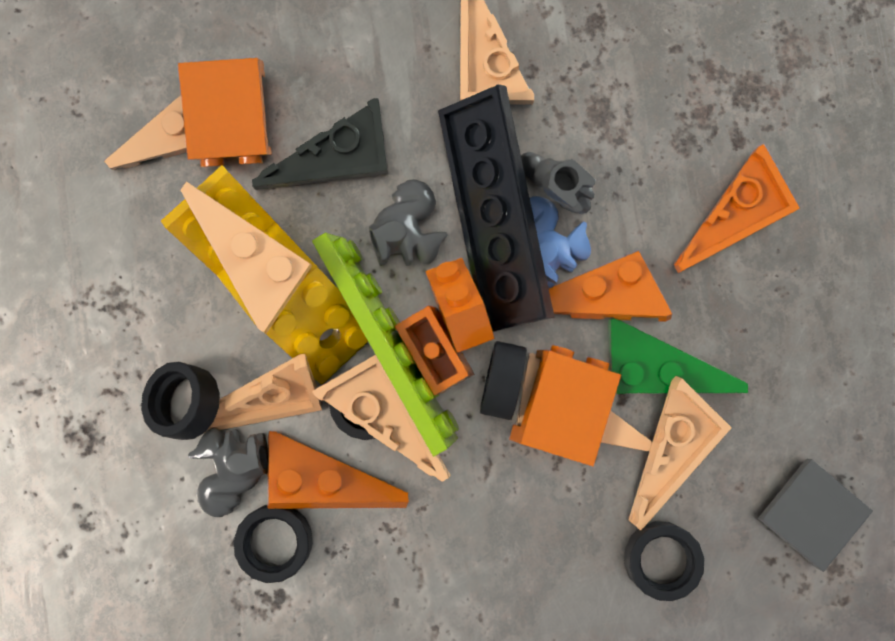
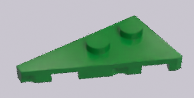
(651, 364)

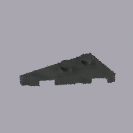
(345, 151)

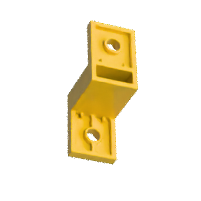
(313, 306)

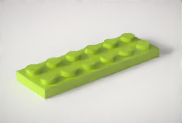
(378, 326)

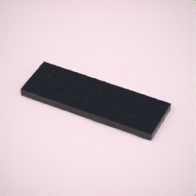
(495, 209)

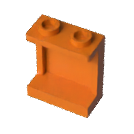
(224, 110)
(568, 406)

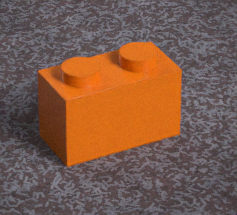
(460, 305)
(433, 350)

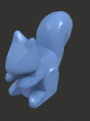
(555, 248)

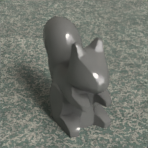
(561, 180)
(398, 228)
(237, 468)

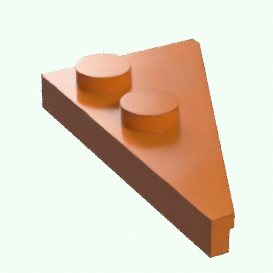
(748, 205)
(613, 290)
(311, 479)

